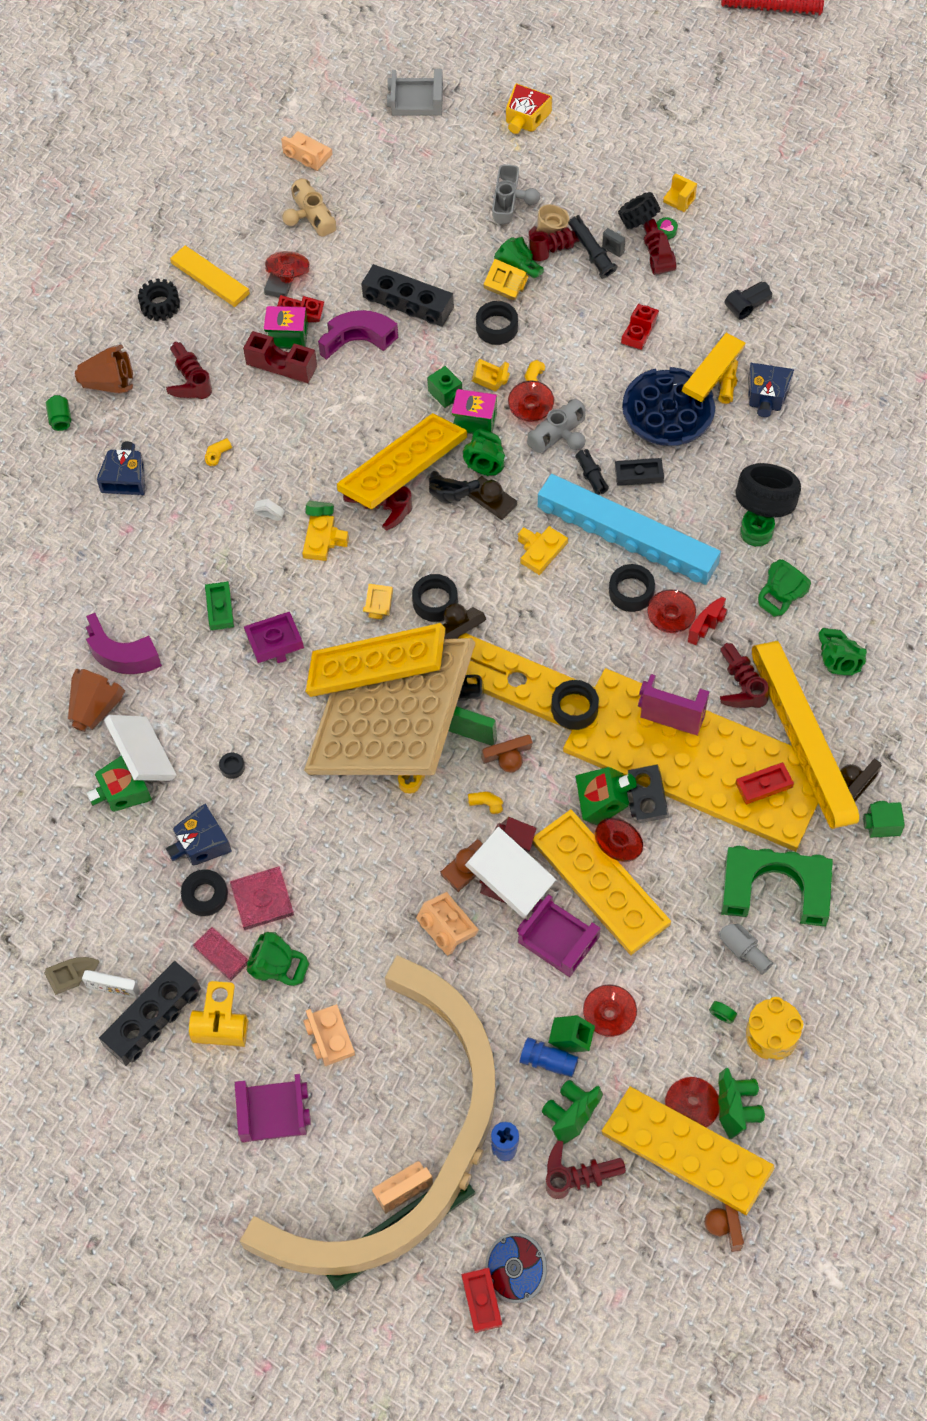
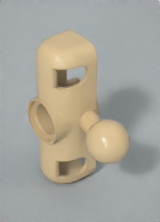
(311, 207)

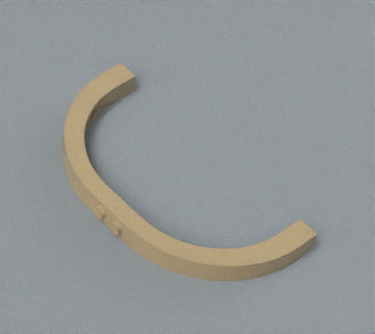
(384, 1246)

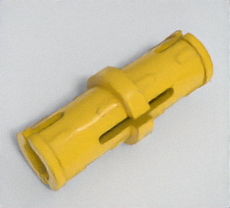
(728, 383)

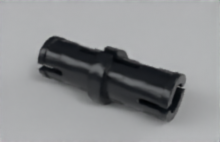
(592, 471)

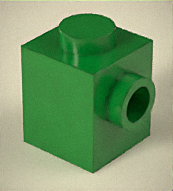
(443, 386)
(884, 819)
(571, 1034)

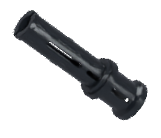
(597, 254)

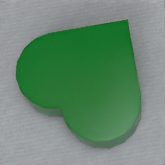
(316, 508)

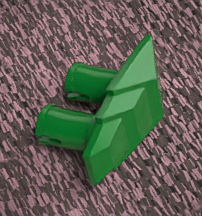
(732, 1112)
(571, 1122)

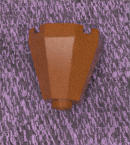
(106, 371)
(91, 699)

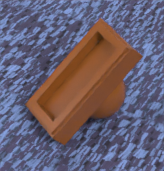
(508, 753)
(456, 872)
(724, 1221)

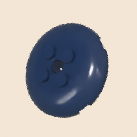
(661, 390)

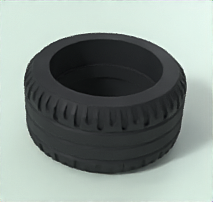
(768, 490)

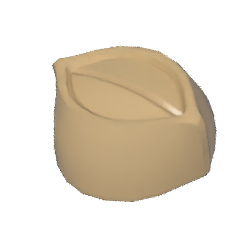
(551, 218)

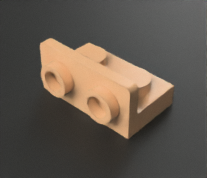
(306, 150)
(446, 922)
(330, 1035)
(402, 1186)

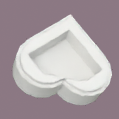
(268, 509)

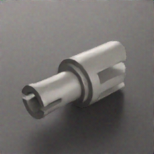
(745, 946)

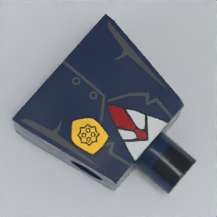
(768, 387)
(122, 471)
(199, 838)

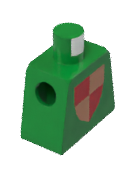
(118, 787)
(603, 793)

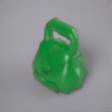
(517, 254)
(484, 453)
(783, 584)
(841, 654)
(273, 958)

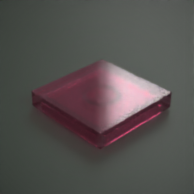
(261, 898)

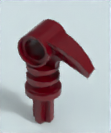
(541, 242)
(657, 243)
(198, 379)
(398, 509)
(747, 678)
(577, 1177)

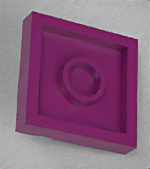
(274, 638)

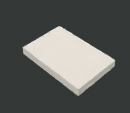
(140, 748)
(510, 872)

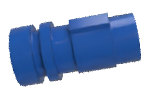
(548, 1058)
(504, 1141)

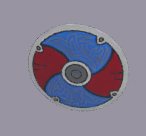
(516, 1267)

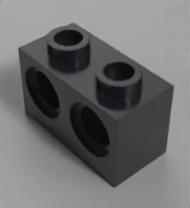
(653, 792)

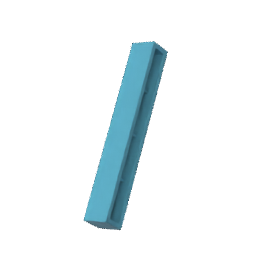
(628, 529)

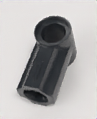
(744, 302)

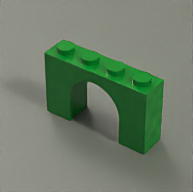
(810, 873)

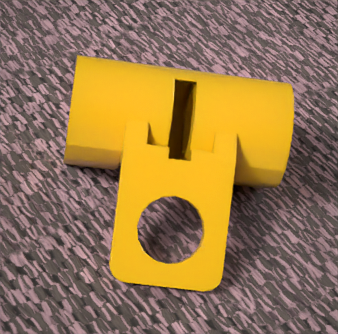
(217, 1022)

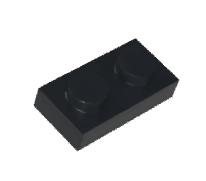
(639, 471)

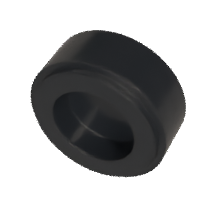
(232, 765)

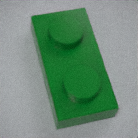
(219, 605)

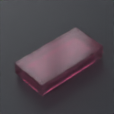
(221, 953)

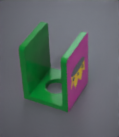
(286, 325)
(474, 410)

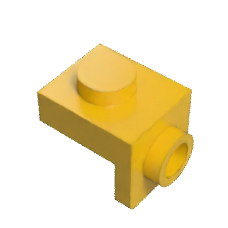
(490, 375)
(378, 601)

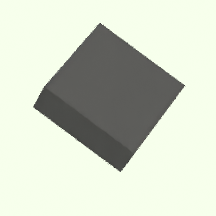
(613, 242)
(276, 287)

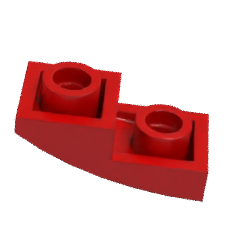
(313, 306)
(640, 326)
(707, 619)

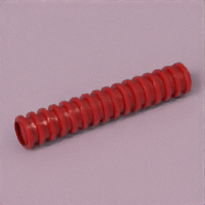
(806, 6)

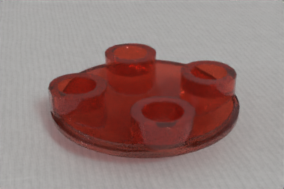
(287, 265)

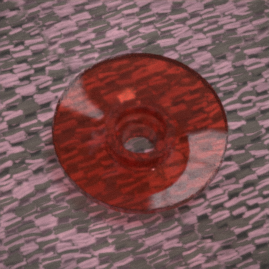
(527, 393)
(674, 603)
(618, 839)
(614, 999)
(707, 1108)

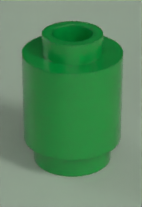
(58, 413)

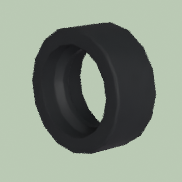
(496, 308)
(635, 572)
(428, 582)
(571, 721)

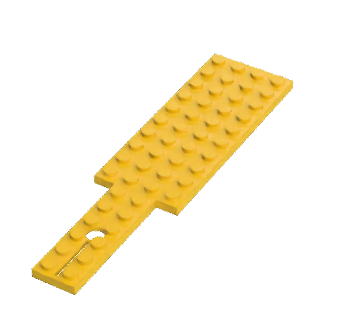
(692, 767)

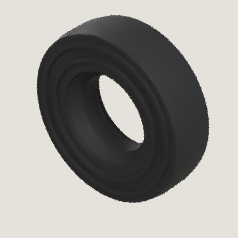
(198, 878)

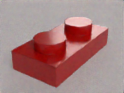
(764, 783)
(481, 1300)

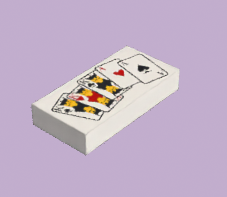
(110, 984)

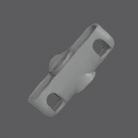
(507, 192)
(558, 426)

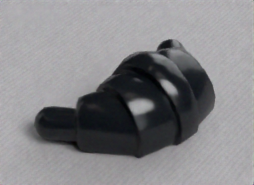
(448, 489)

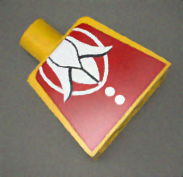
(527, 108)

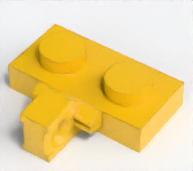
(322, 536)
(540, 548)

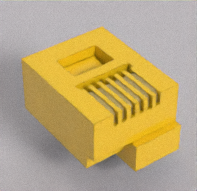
(505, 280)

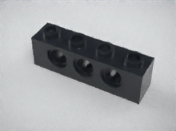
(407, 295)
(173, 979)

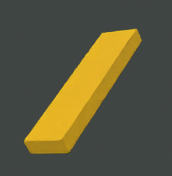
(210, 276)
(713, 367)

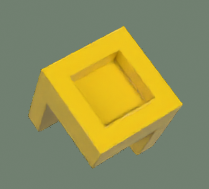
(681, 193)

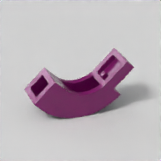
(358, 326)
(122, 658)

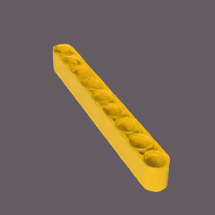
(805, 735)

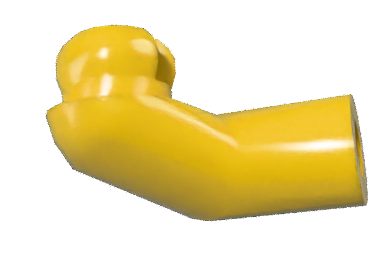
(533, 370)
(214, 451)
(488, 798)

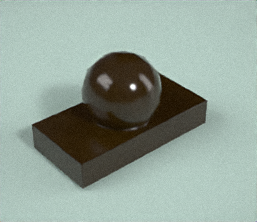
(493, 498)
(460, 620)
(859, 780)

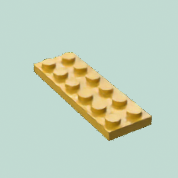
(401, 461)
(376, 660)
(601, 882)
(688, 1150)

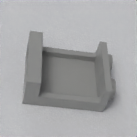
(416, 95)

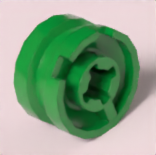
(752, 533)

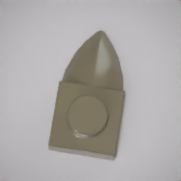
(69, 973)

